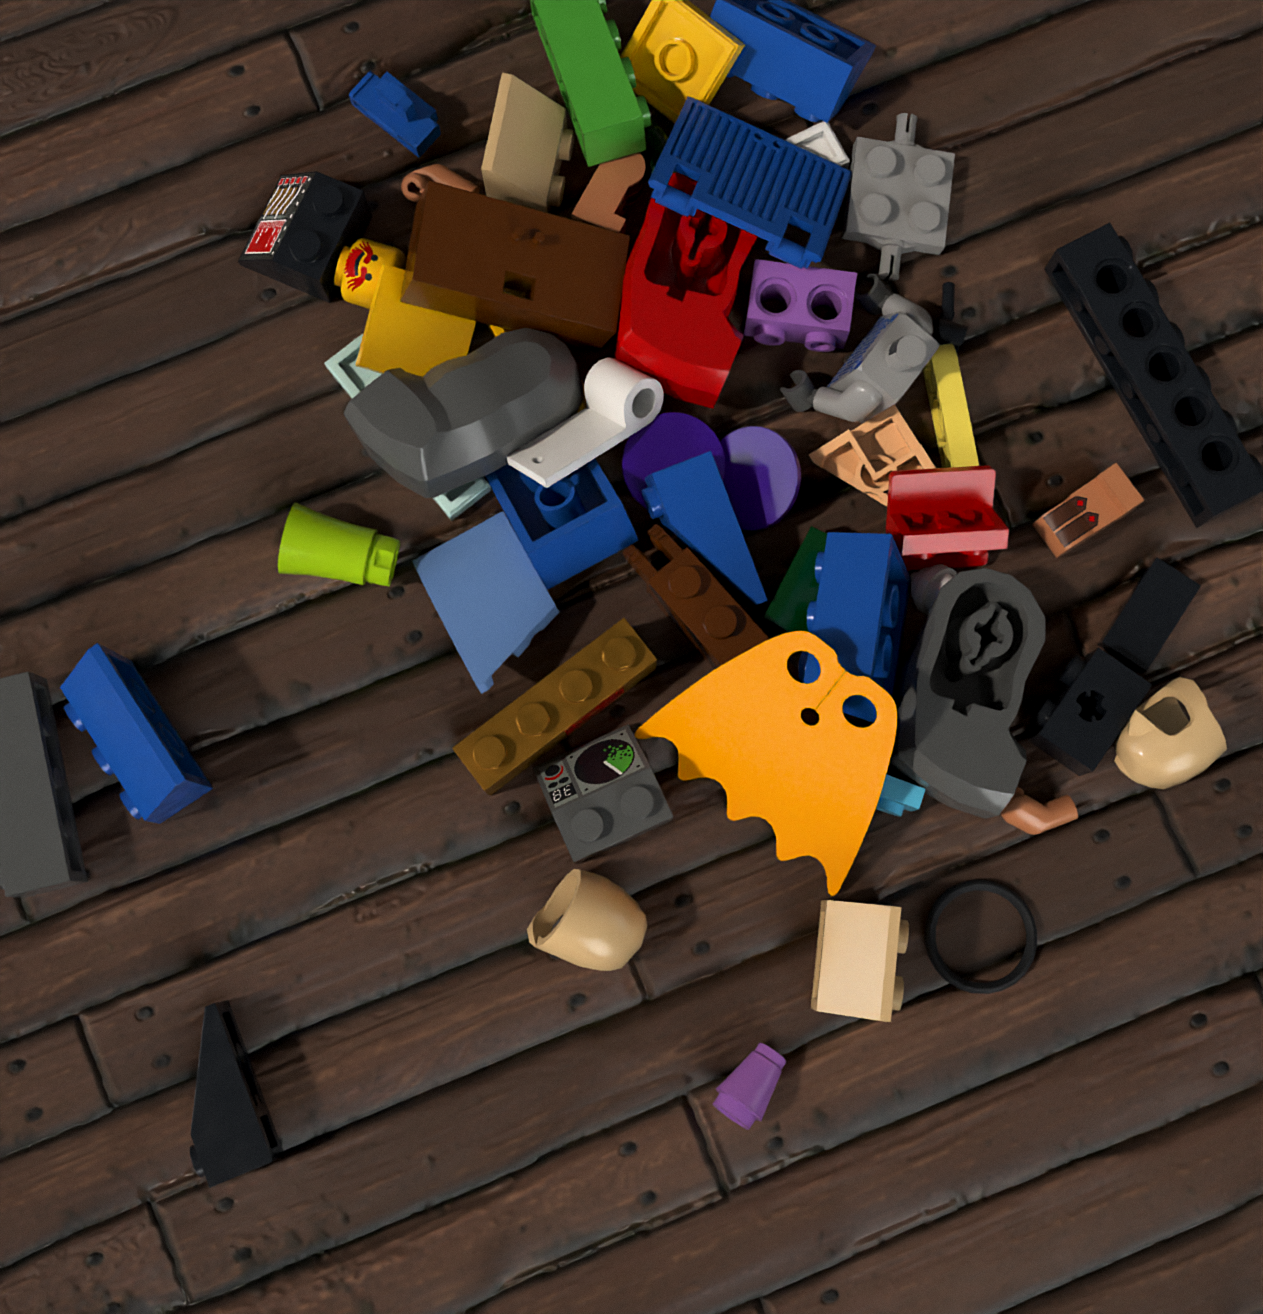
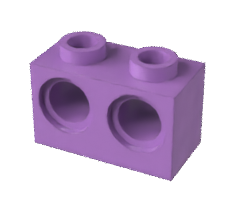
(800, 292)

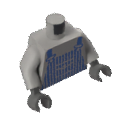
(879, 366)

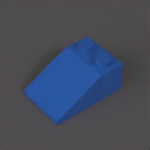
(566, 523)

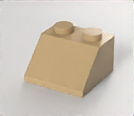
(526, 147)

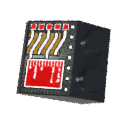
(305, 232)

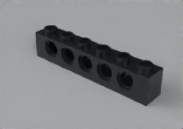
(1153, 402)

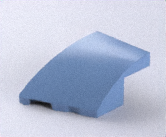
(486, 595)

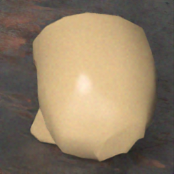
(1160, 743)
(598, 923)

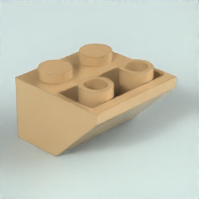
(859, 960)

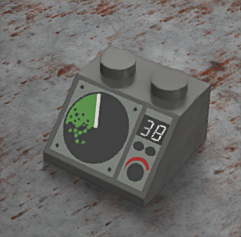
(602, 794)

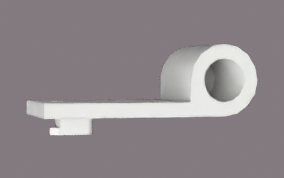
(618, 405)

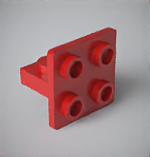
(944, 516)

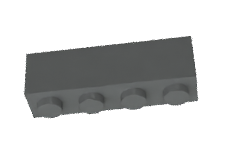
(36, 810)

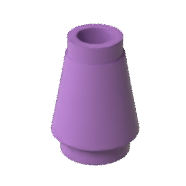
(749, 1087)

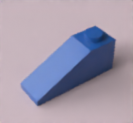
(701, 517)

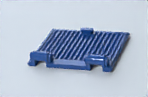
(750, 181)

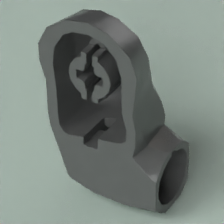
(466, 410)
(965, 690)

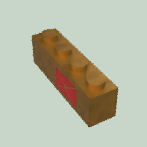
(556, 707)

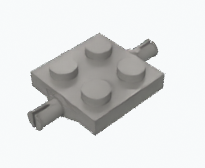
(898, 196)

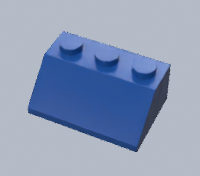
(794, 55)
(859, 612)
(132, 736)

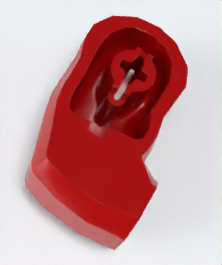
(680, 300)

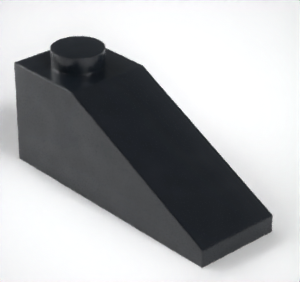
(230, 1114)

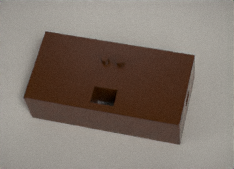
(514, 266)

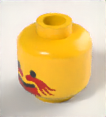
(360, 269)

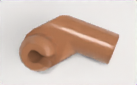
(416, 181)
(1035, 817)

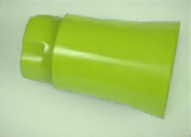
(335, 549)

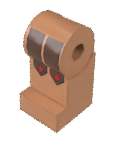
(610, 192)
(1088, 511)

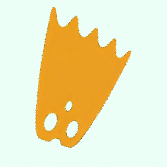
(803, 779)

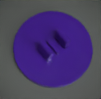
(663, 443)
(760, 476)

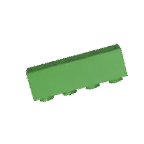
(593, 77)

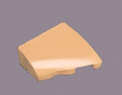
(872, 452)

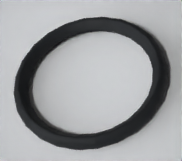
(1025, 913)

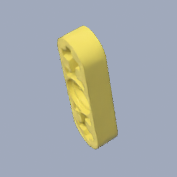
(950, 409)

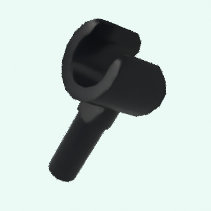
(947, 330)

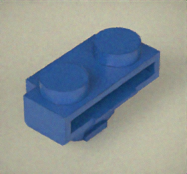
(397, 111)

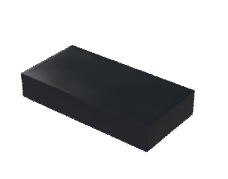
(1149, 615)

